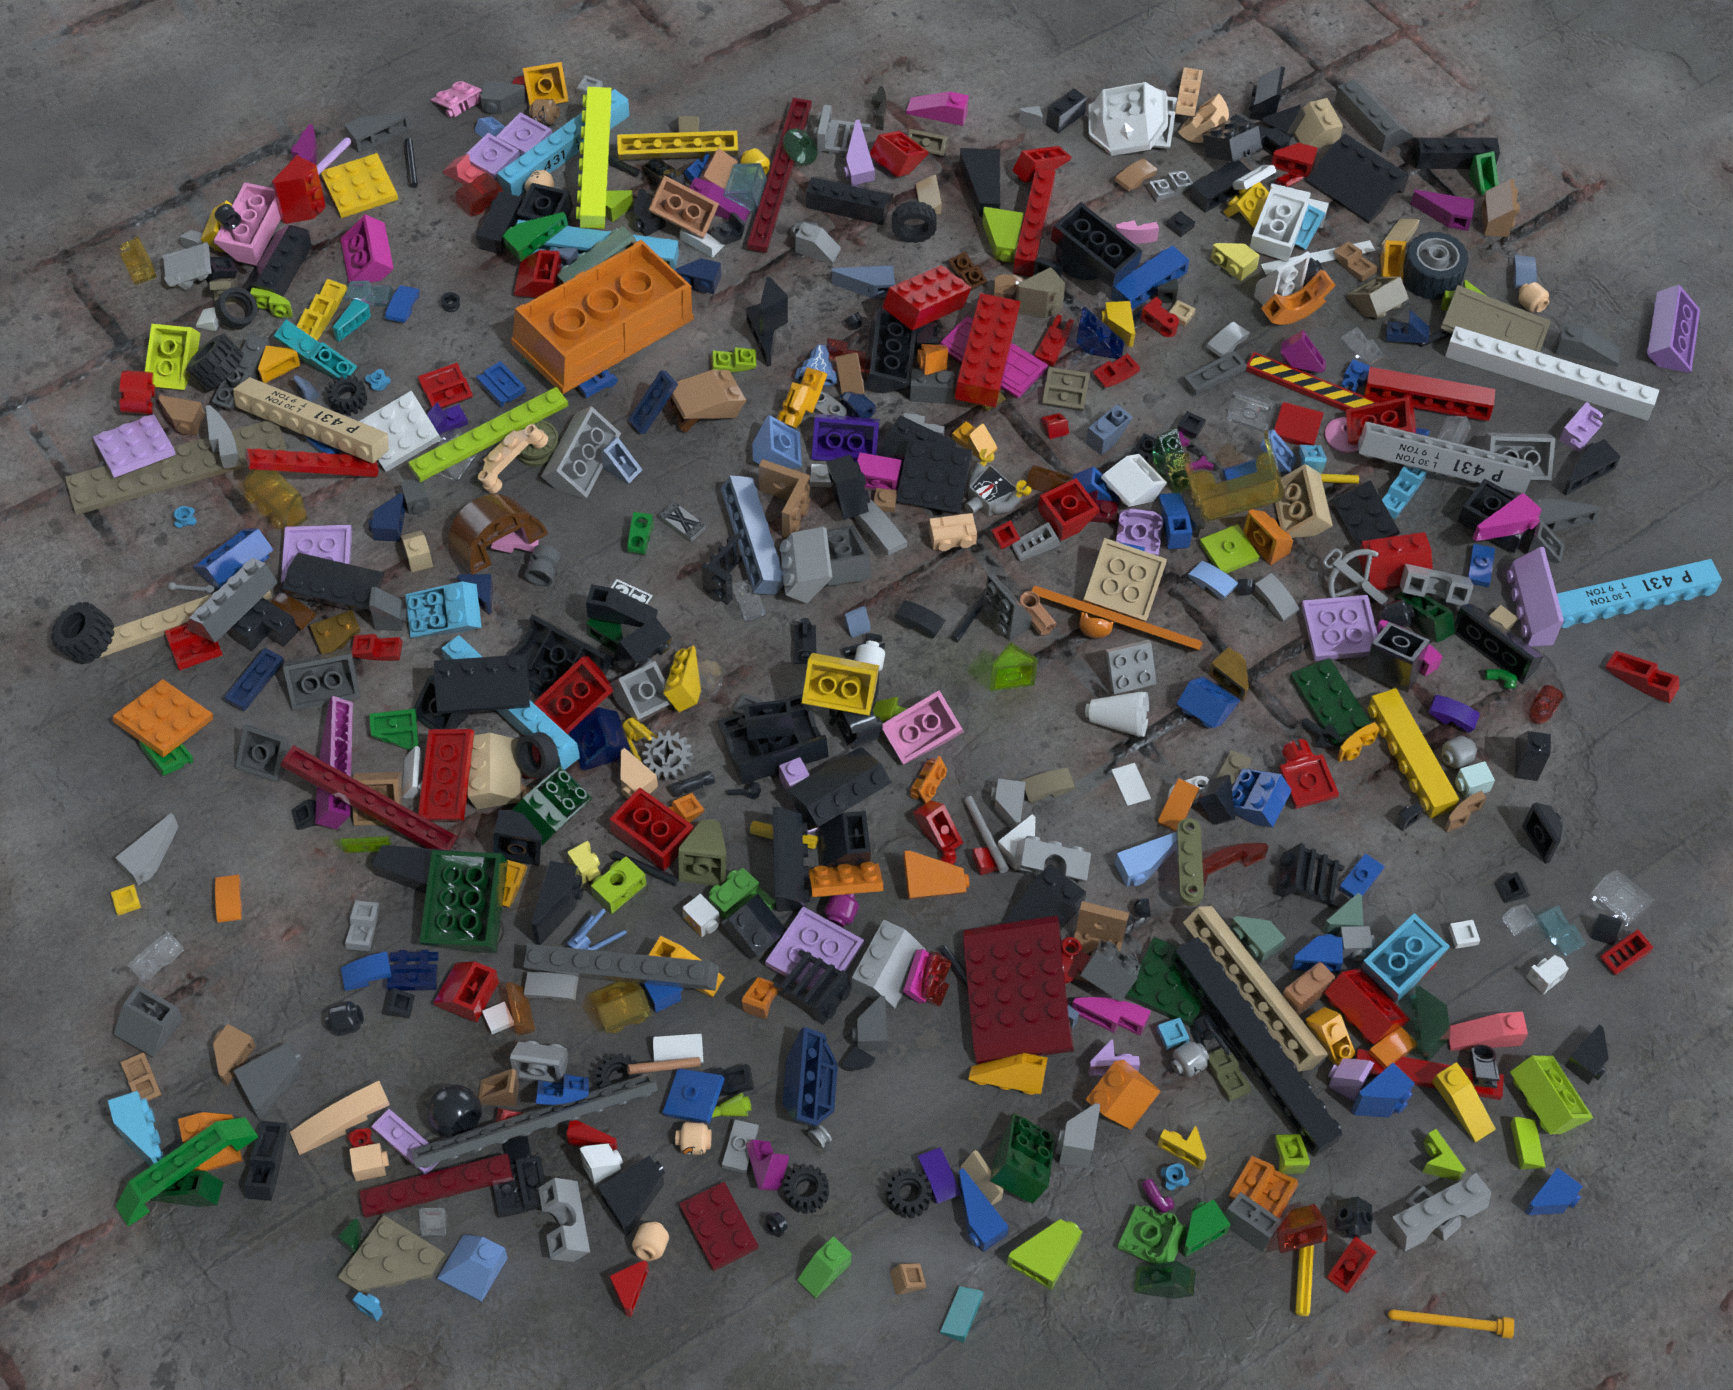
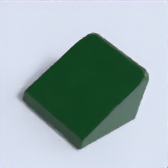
(351, 1236)

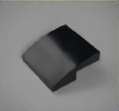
(522, 1192)

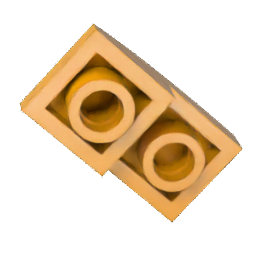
(1353, 745)

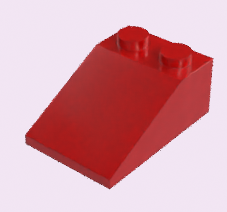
(1392, 413)

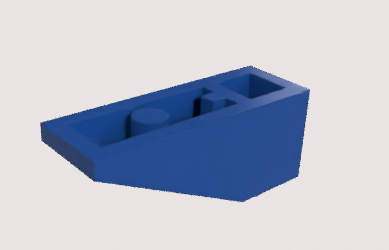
(982, 1220)

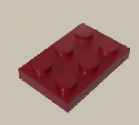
(719, 1226)

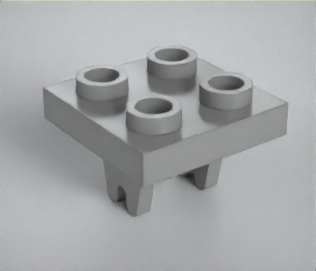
(1131, 666)

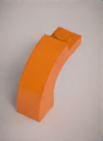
(1291, 308)

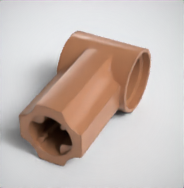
(1041, 619)

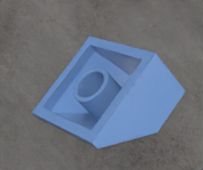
(777, 444)
(473, 1266)

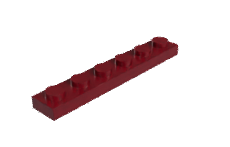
(436, 1185)

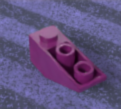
(1447, 209)

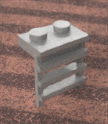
(828, 130)

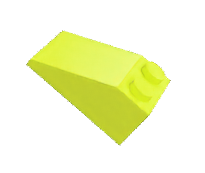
(169, 354)

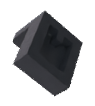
(730, 230)
(221, 268)

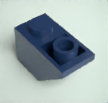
(701, 275)

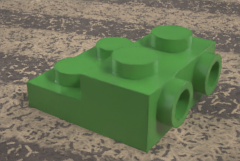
(735, 892)

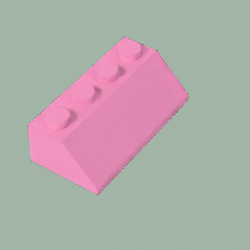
(258, 222)

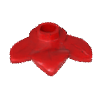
(1073, 961)

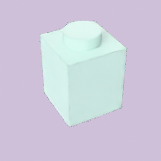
(1474, 779)

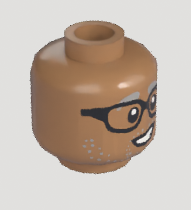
(544, 111)

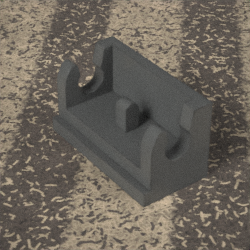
(1252, 1221)

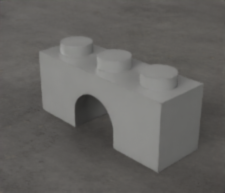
(1422, 580)
(1070, 861)
(563, 1200)

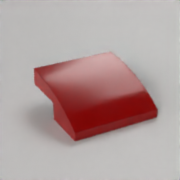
(445, 386)
(190, 648)

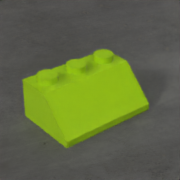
(1550, 1094)

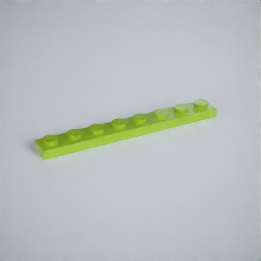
(487, 434)

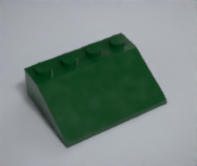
(464, 901)

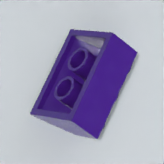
(844, 435)

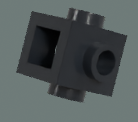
(1354, 1217)

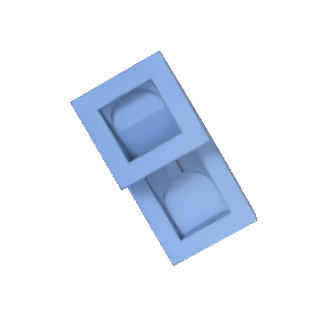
(1210, 577)

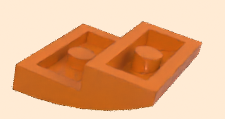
(1265, 1186)

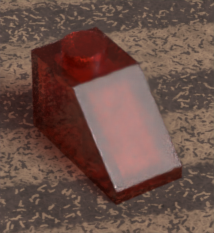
(1302, 1229)

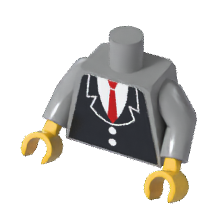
(991, 490)

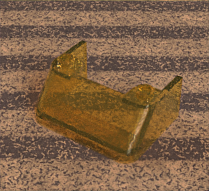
(1240, 493)

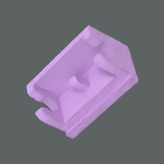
(1581, 427)

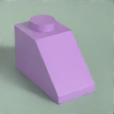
(1350, 1077)

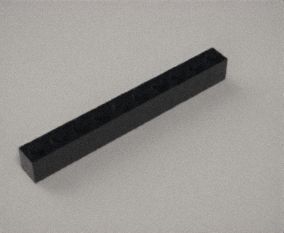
(1256, 1046)

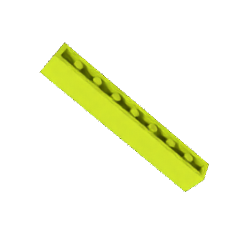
(595, 158)

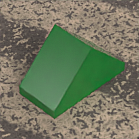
(1484, 172)

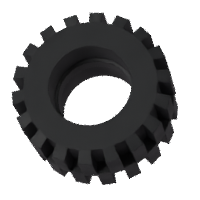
(214, 361)
(82, 632)

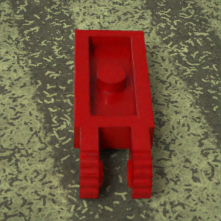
(1054, 341)

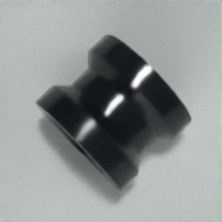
(227, 216)

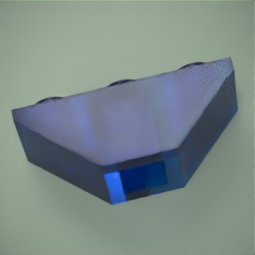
(1097, 337)

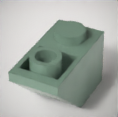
(1258, 936)

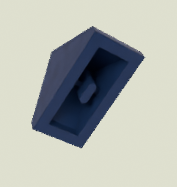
(484, 589)

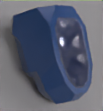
(857, 405)

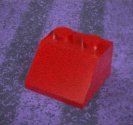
(897, 153)
(1067, 508)

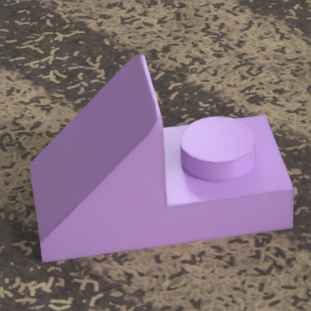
(1105, 1058)

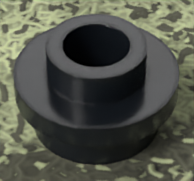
(775, 1224)

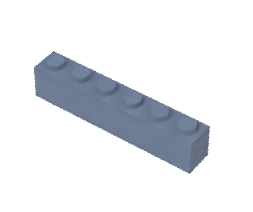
(756, 541)

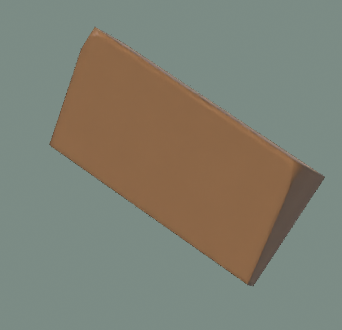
(849, 373)

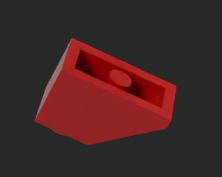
(1295, 158)
(938, 825)

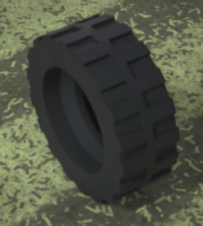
(914, 210)

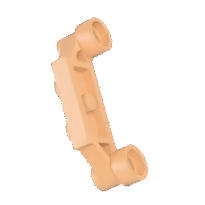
(506, 452)

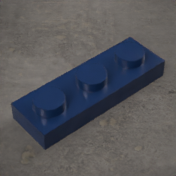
(653, 402)
(254, 679)

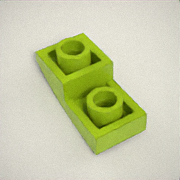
(277, 304)
(739, 360)

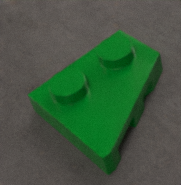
(395, 728)

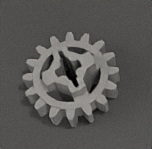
(677, 756)

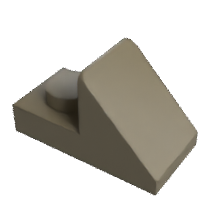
(221, 285)

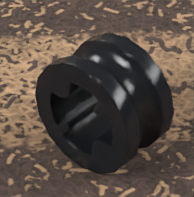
(446, 298)

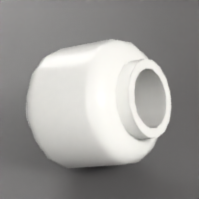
(870, 653)

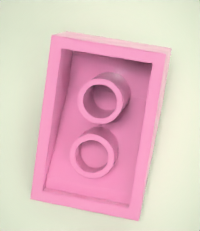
(922, 728)

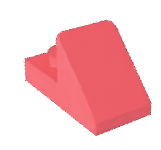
(462, 170)

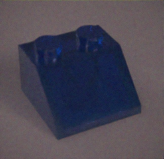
(599, 738)

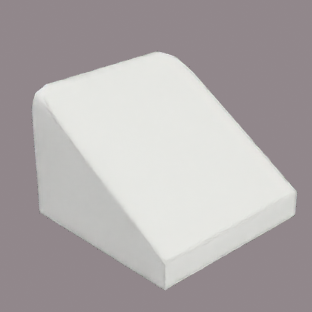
(208, 320)

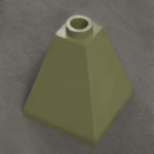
(703, 855)

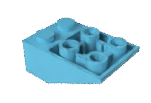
(443, 610)
(135, 1124)

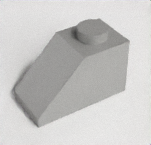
(816, 243)
(1009, 801)

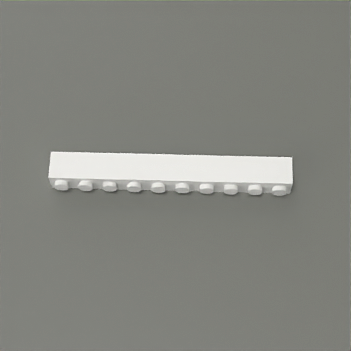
(1552, 373)

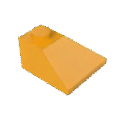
(545, 82)

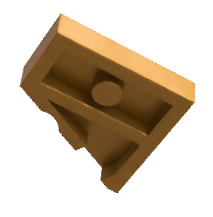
(335, 631)

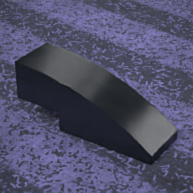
(266, 1161)

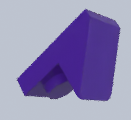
(447, 419)

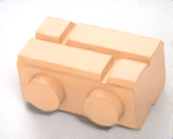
(952, 531)

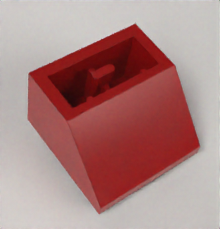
(538, 274)
(467, 990)

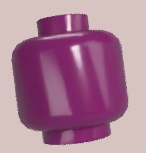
(841, 909)

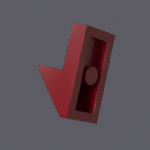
(1107, 511)

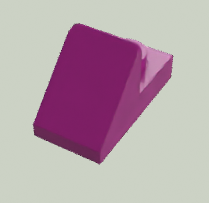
(767, 1167)

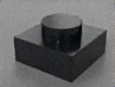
(1180, 224)
(1191, 424)
(1409, 816)

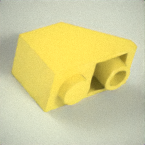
(1235, 258)

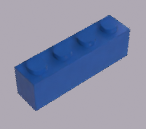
(1143, 282)

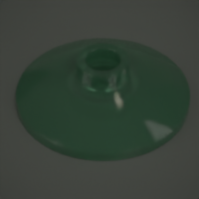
(800, 146)

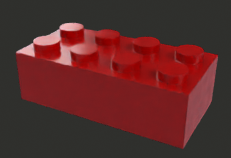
(926, 297)

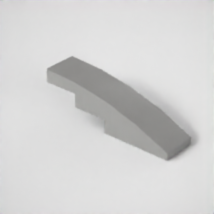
(881, 529)

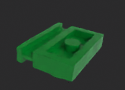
(171, 762)

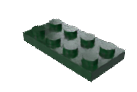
(1330, 699)

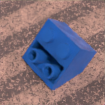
(1260, 796)

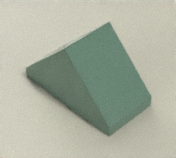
(1347, 916)

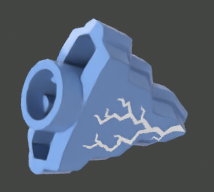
(820, 361)

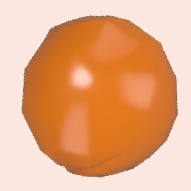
(1094, 626)

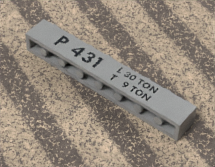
(1444, 457)

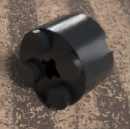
(858, 728)

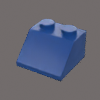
(1207, 702)
(1384, 1094)

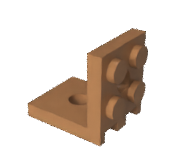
(787, 485)
(1099, 923)

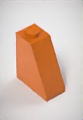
(932, 877)

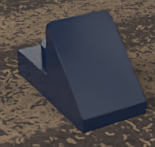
(1414, 331)

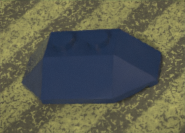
(810, 1078)

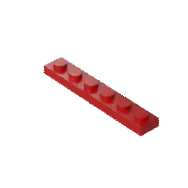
(310, 462)

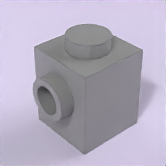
(1357, 942)

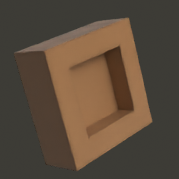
(885, 499)

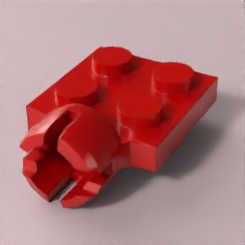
(1306, 775)

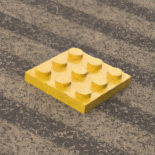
(359, 185)

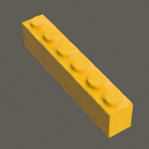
(676, 144)
(1412, 753)

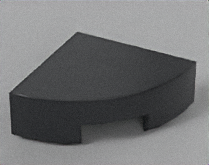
(858, 1060)

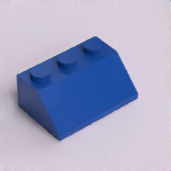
(232, 555)

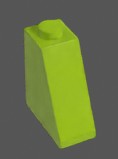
(1003, 232)
(1046, 1253)

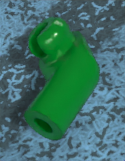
(1501, 674)

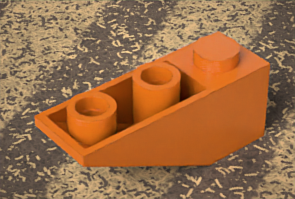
(932, 358)

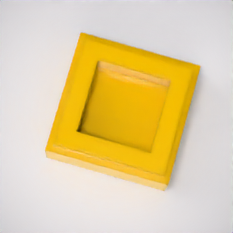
(125, 899)

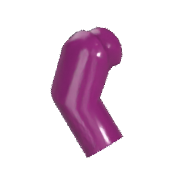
(1156, 1198)

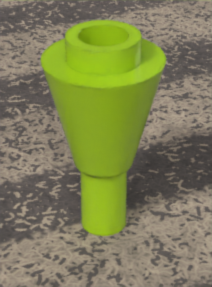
(735, 1106)

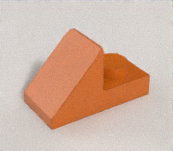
(759, 997)

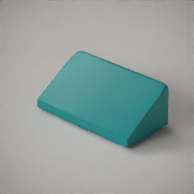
(962, 1313)

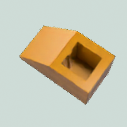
(1332, 1034)

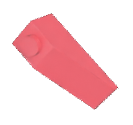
(1492, 1030)

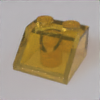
(619, 1005)

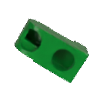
(640, 533)

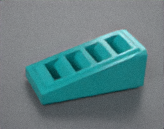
(353, 317)

